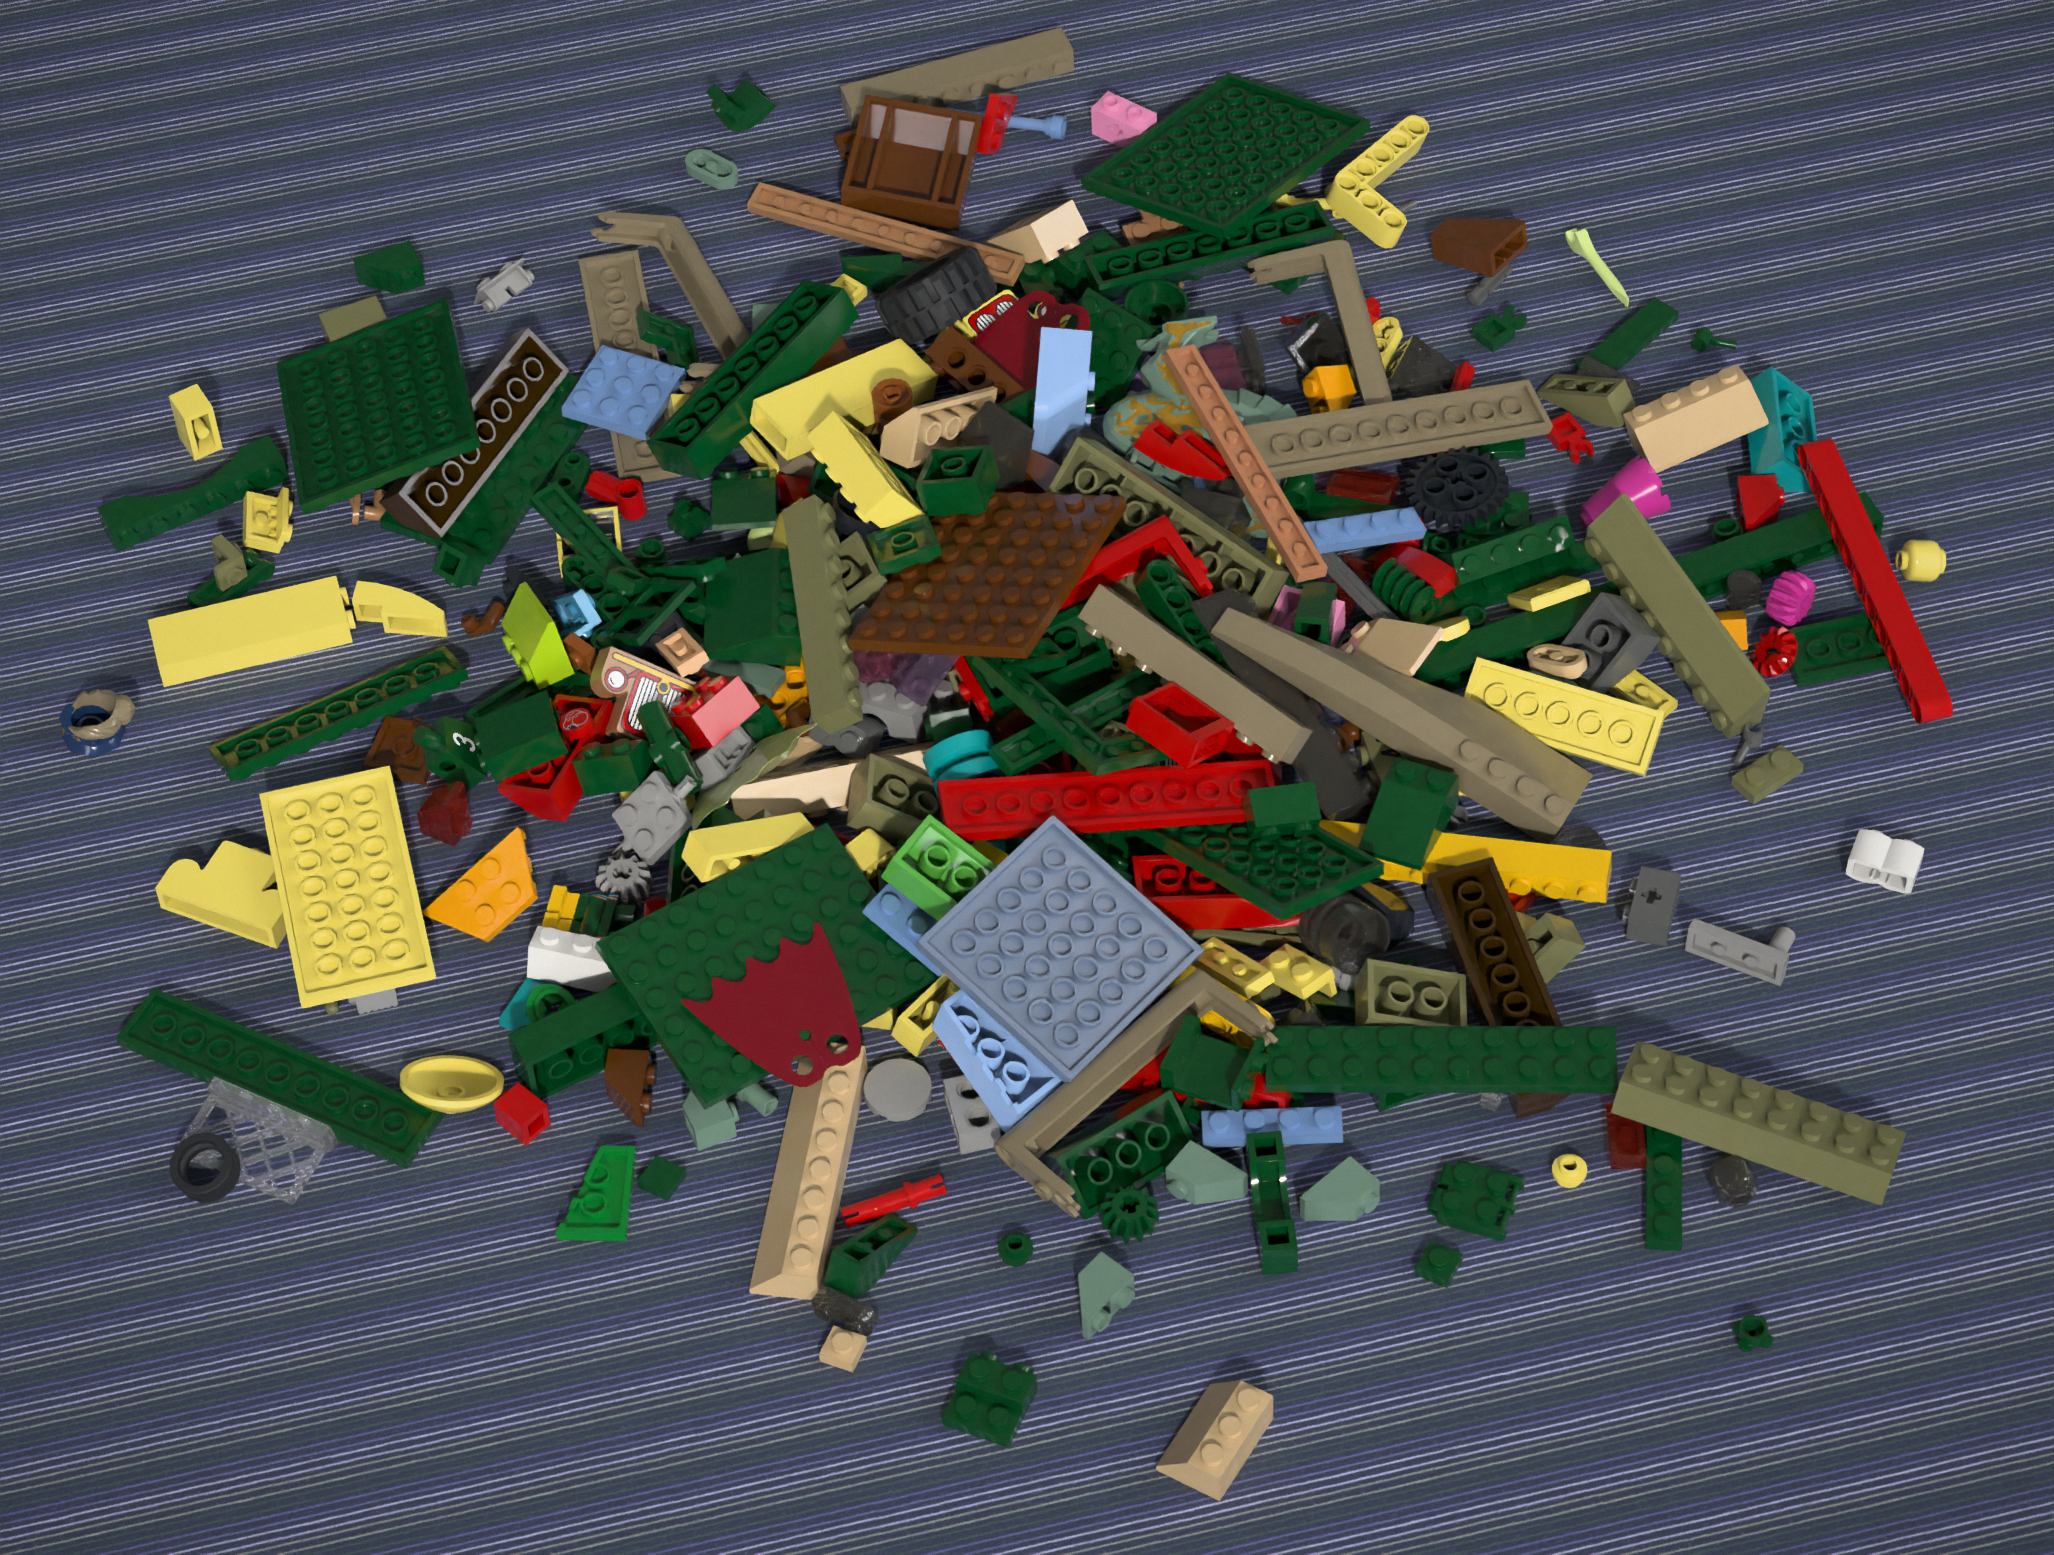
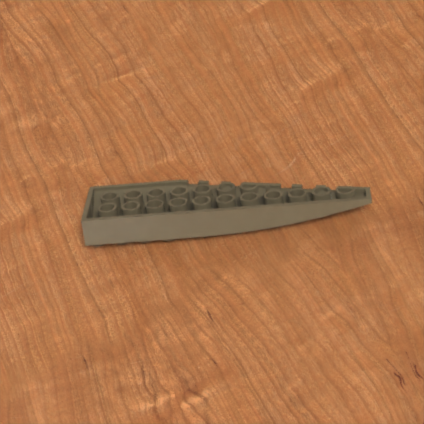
(1424, 723)

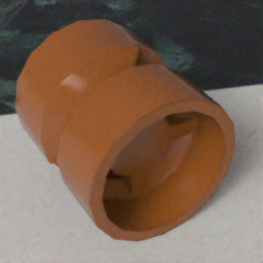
(890, 400)

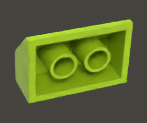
(534, 640)

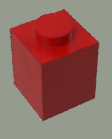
(521, 1113)

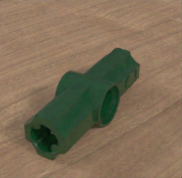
(668, 744)

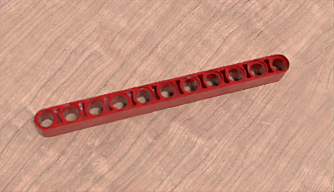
(1875, 581)

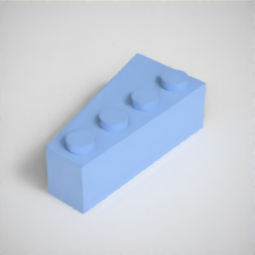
(993, 1060)

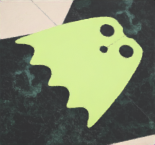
(751, 767)

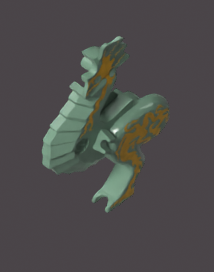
(1168, 403)

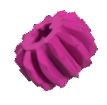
(1790, 598)

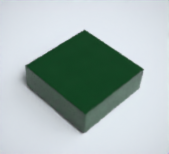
(661, 1178)

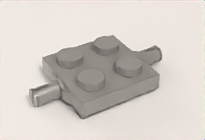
(653, 817)

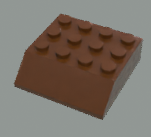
(912, 162)

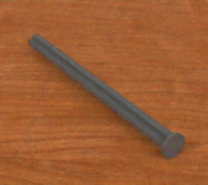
(1355, 587)

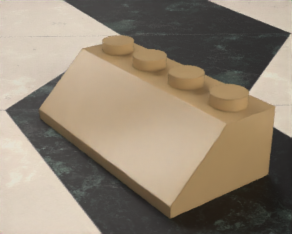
(1695, 418)
(931, 426)

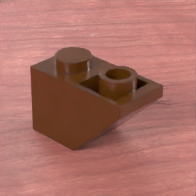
(628, 1082)

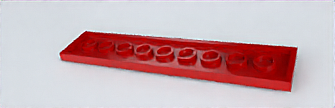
(1101, 803)

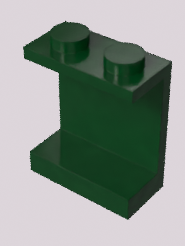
(1211, 1067)

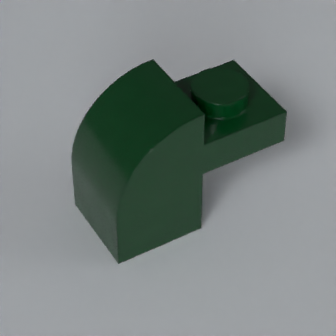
(743, 107)

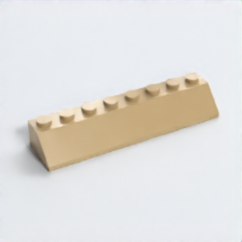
(815, 786)
(809, 1180)

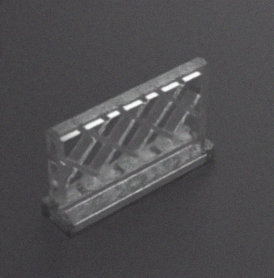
(276, 1120)

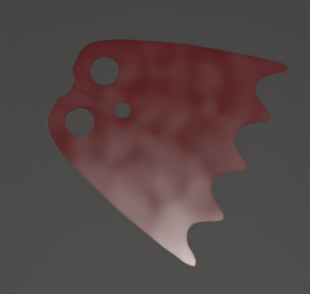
(1013, 339)
(779, 1001)

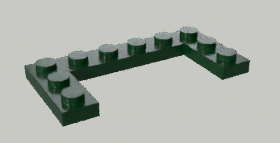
(1096, 755)

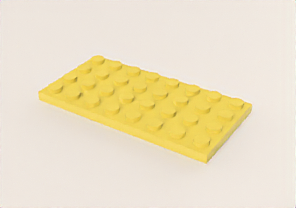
(346, 887)

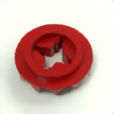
(1775, 664)

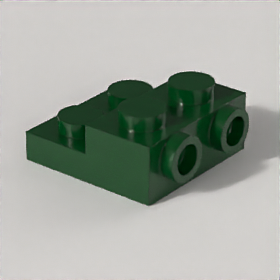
(1034, 278)
(990, 1398)

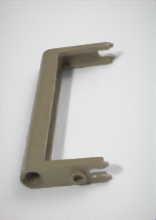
(1338, 263)
(691, 272)
(1111, 1070)

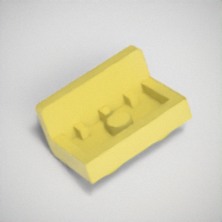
(266, 520)
(1299, 972)

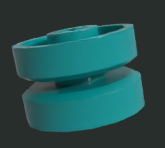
(962, 758)

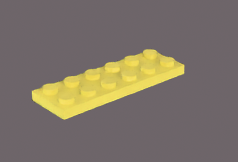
(1569, 716)

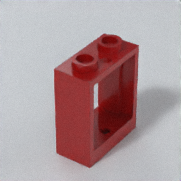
(1206, 726)

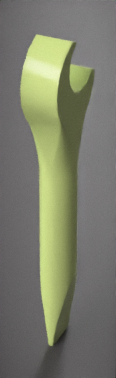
(1581, 244)

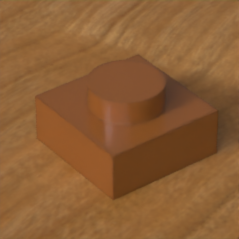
(580, 653)

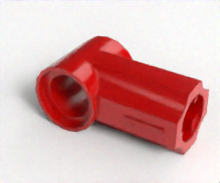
(624, 494)

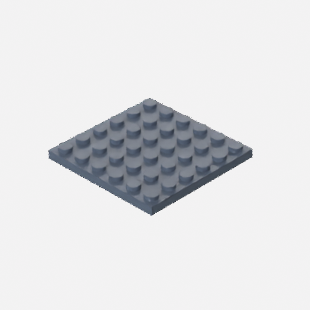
(1059, 949)

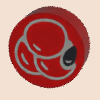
(577, 723)

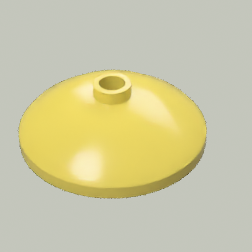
(451, 1083)

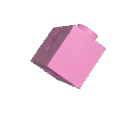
(1120, 119)

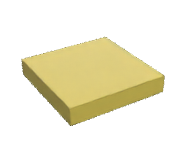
(1548, 593)

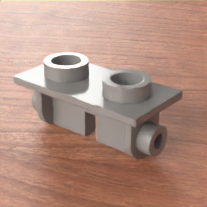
(510, 277)

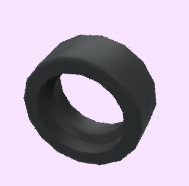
(221, 1184)

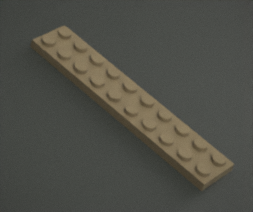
(613, 300)
(1400, 429)

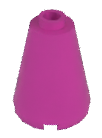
(1640, 484)

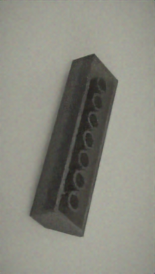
(1338, 784)

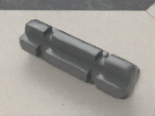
(1487, 286)

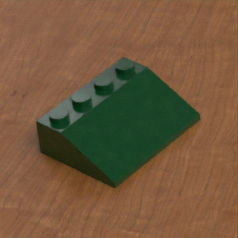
(753, 611)

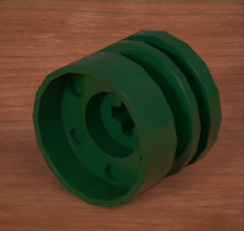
(1157, 303)

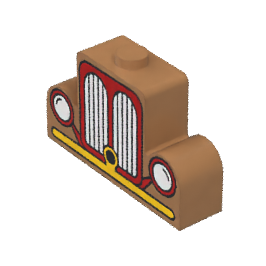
(633, 684)

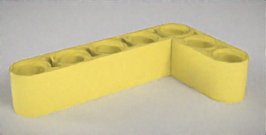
(1353, 187)

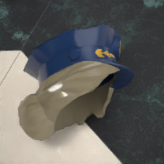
(96, 722)

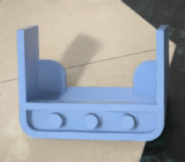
(1061, 387)

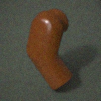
(797, 716)

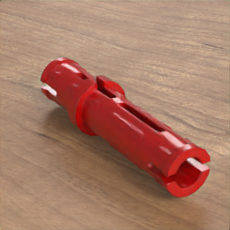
(893, 1200)

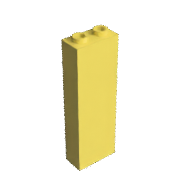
(798, 408)
(251, 630)

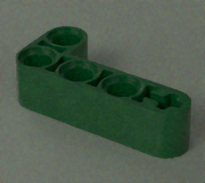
(1320, 506)
(582, 574)

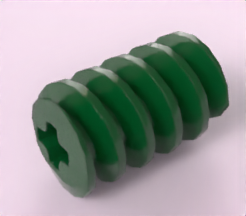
(1404, 591)

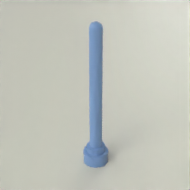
(1053, 126)

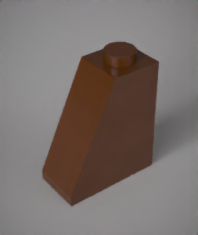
(1479, 243)

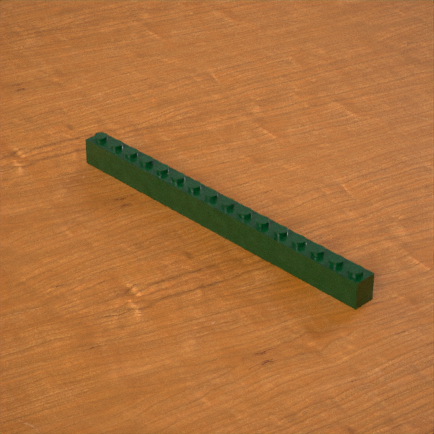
(1764, 551)

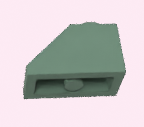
(1204, 1177)
(1341, 1194)

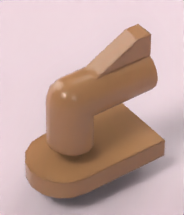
(369, 512)

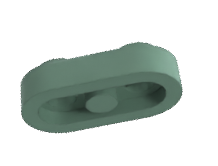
(711, 169)

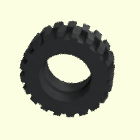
(936, 295)

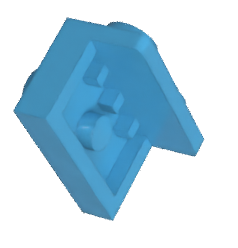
(575, 613)

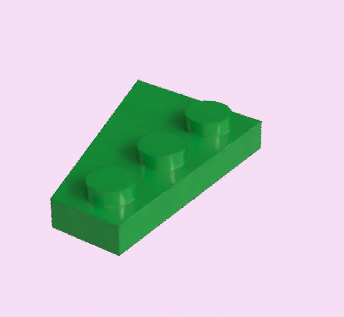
(604, 1200)

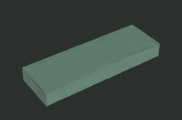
(757, 677)

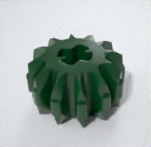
(1116, 1213)

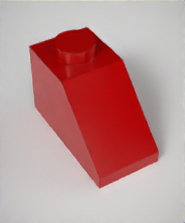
(1758, 500)

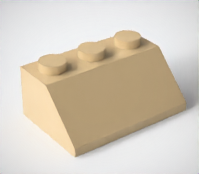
(1218, 1437)

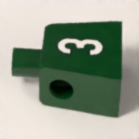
(451, 751)

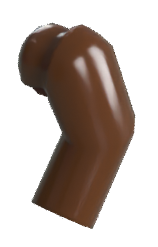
(486, 624)

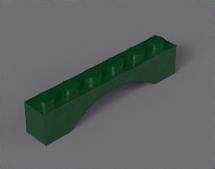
(137, 519)

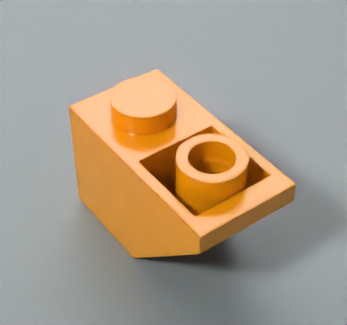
(1329, 388)

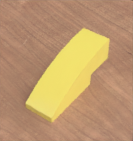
(398, 610)

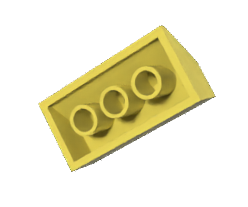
(862, 473)

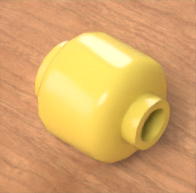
(1921, 560)

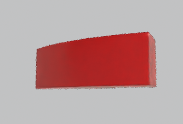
(1182, 452)
(1425, 566)

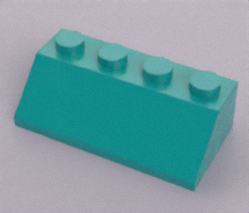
(1790, 423)

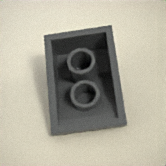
(1613, 642)

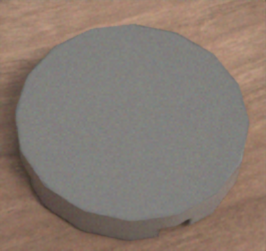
(897, 1089)

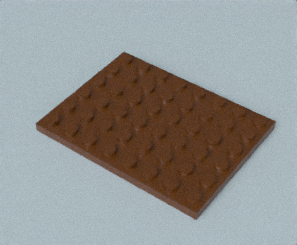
(995, 580)

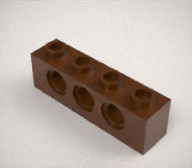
(955, 349)

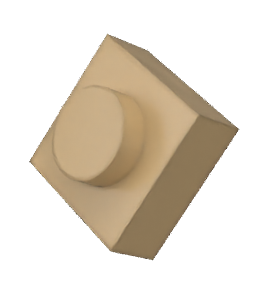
(843, 1348)

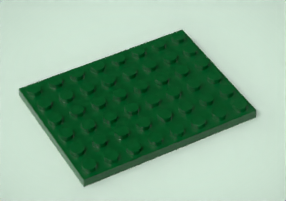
(1225, 155)
(376, 406)
(745, 916)

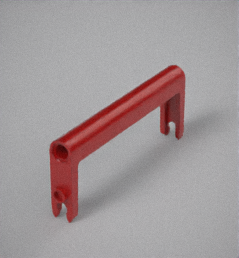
(1108, 567)

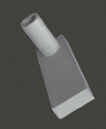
(1741, 953)

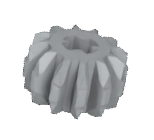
(626, 878)

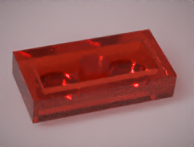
(1625, 1141)

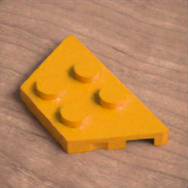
(489, 892)

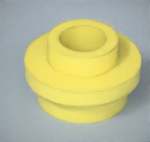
(1566, 1177)

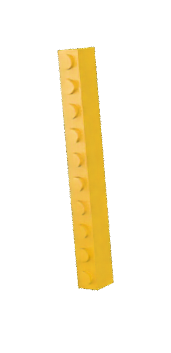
(1523, 865)

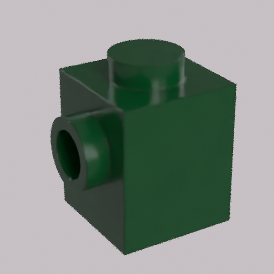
(459, 564)

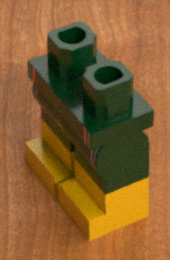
(587, 914)

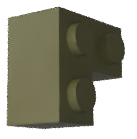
(1552, 942)

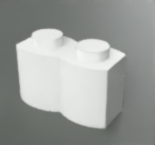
(1884, 861)

